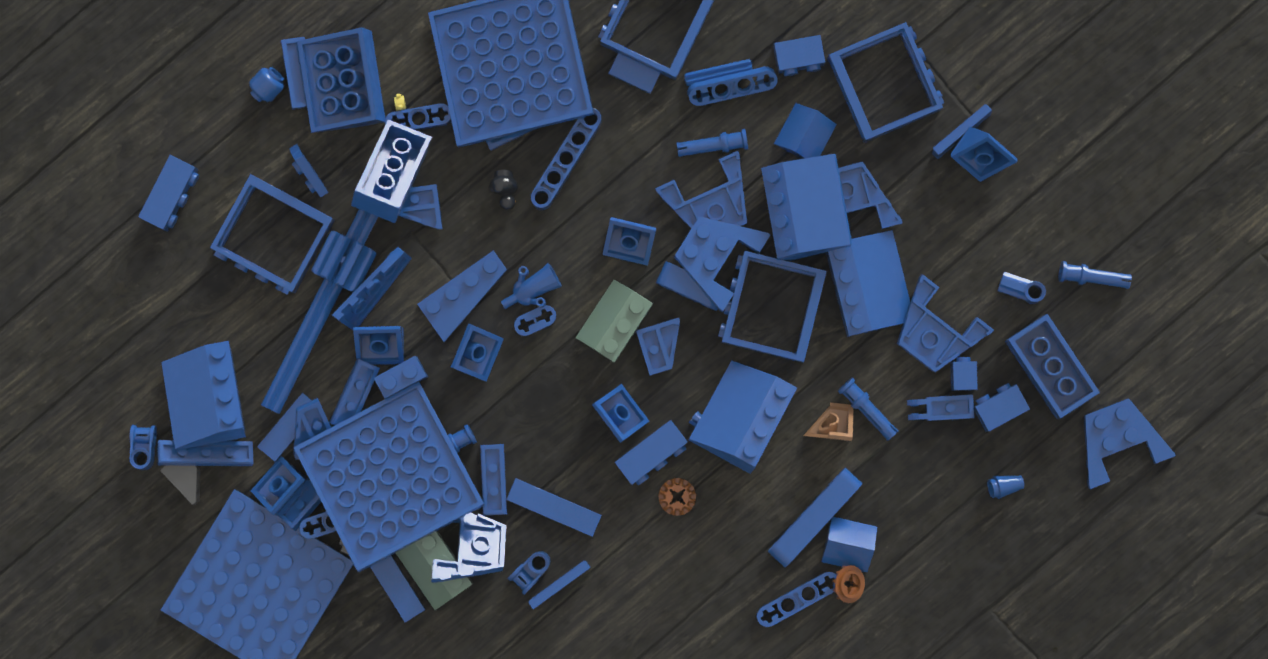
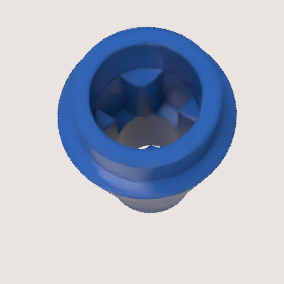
(1004, 485)

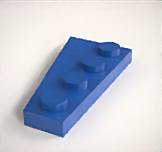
(368, 294)
(458, 297)

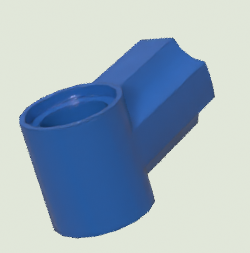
(1018, 287)

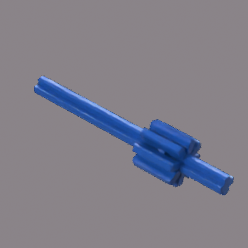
(342, 265)

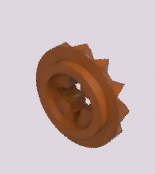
(688, 496)
(854, 576)

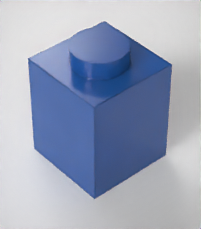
(963, 374)

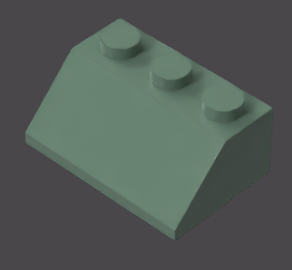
(614, 320)
(418, 561)

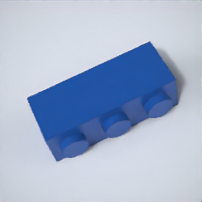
(169, 193)
(652, 453)

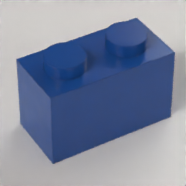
(799, 55)
(401, 377)
(1001, 407)

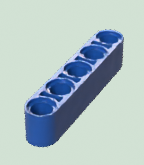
(556, 166)
(815, 517)

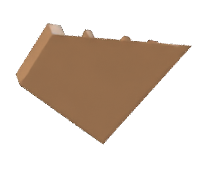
(834, 423)

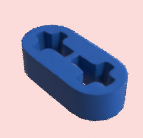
(532, 315)

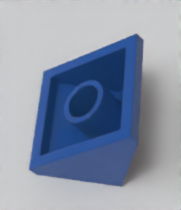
(805, 132)
(981, 154)
(629, 241)
(379, 344)
(477, 352)
(620, 413)
(278, 485)
(849, 544)

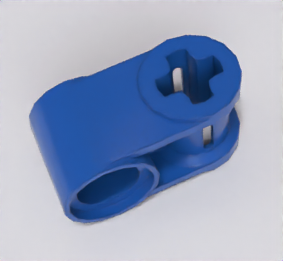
(142, 444)
(529, 572)

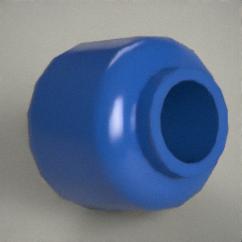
(266, 84)

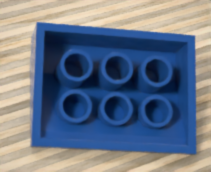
(341, 80)
(806, 207)
(869, 283)
(203, 396)
(742, 415)

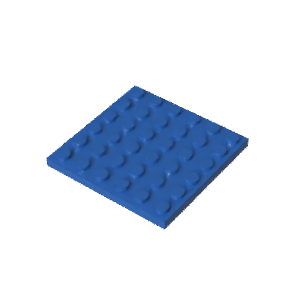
(509, 67)
(388, 476)
(256, 583)

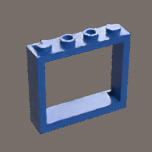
(616, 14)
(917, 57)
(243, 264)
(736, 287)

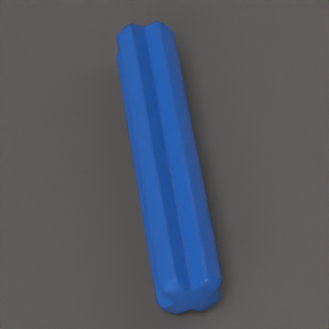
(717, 71)

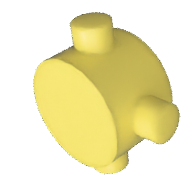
(399, 102)

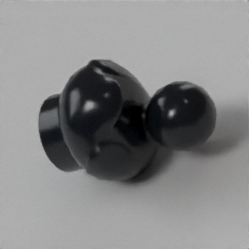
(504, 185)

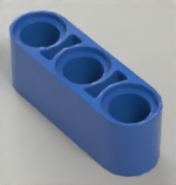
(680, 282)

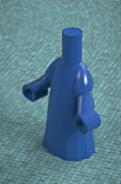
(527, 290)

